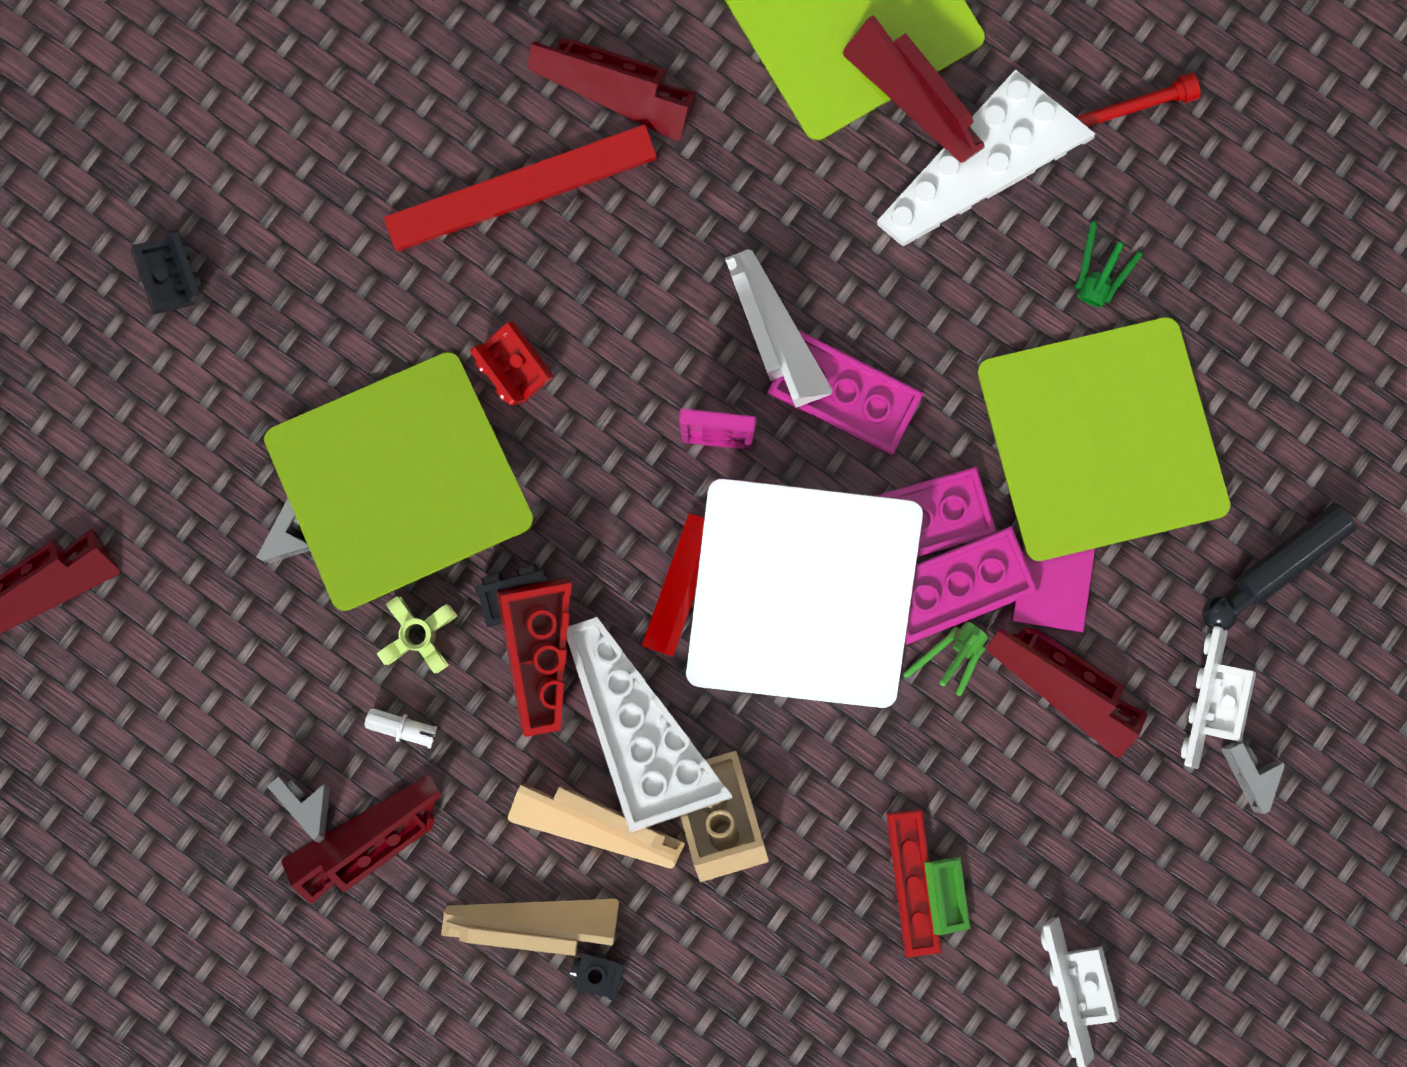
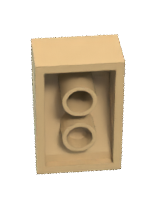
(727, 833)

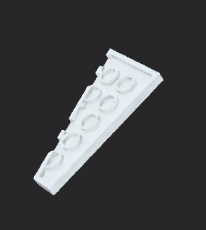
(1019, 133)
(646, 750)

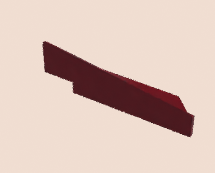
(616, 83)
(914, 86)
(53, 577)
(1071, 686)
(363, 842)

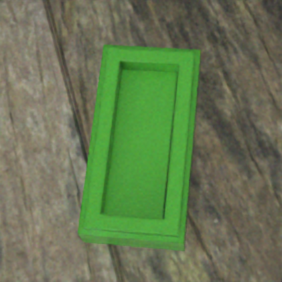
(947, 895)

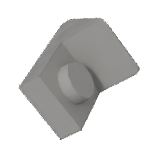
(281, 539)
(1257, 784)
(309, 813)

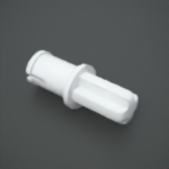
(400, 727)

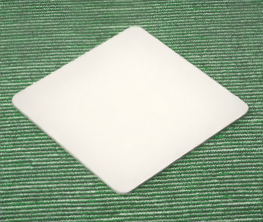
(803, 593)

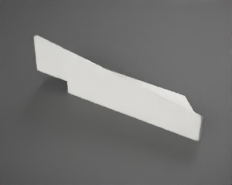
(775, 332)

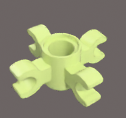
(408, 621)

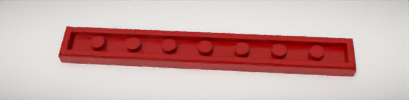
(520, 188)

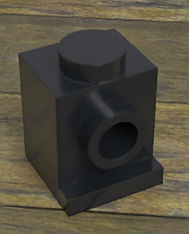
(609, 967)

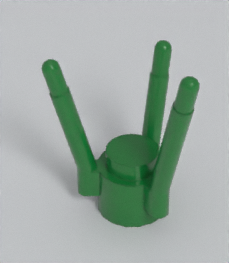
(1097, 288)

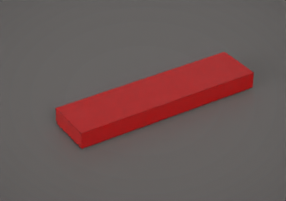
(677, 590)
(908, 857)

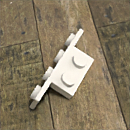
(1221, 701)
(1083, 989)

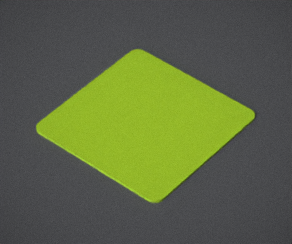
(806, 41)
(1103, 439)
(397, 481)

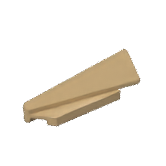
(591, 823)
(534, 925)

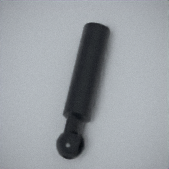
(1280, 566)

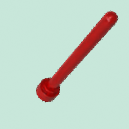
(1184, 89)

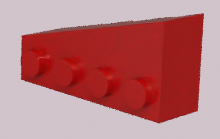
(535, 639)

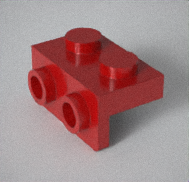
(512, 365)

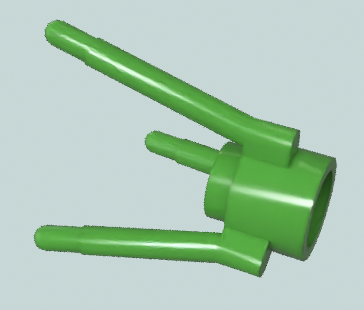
(968, 642)

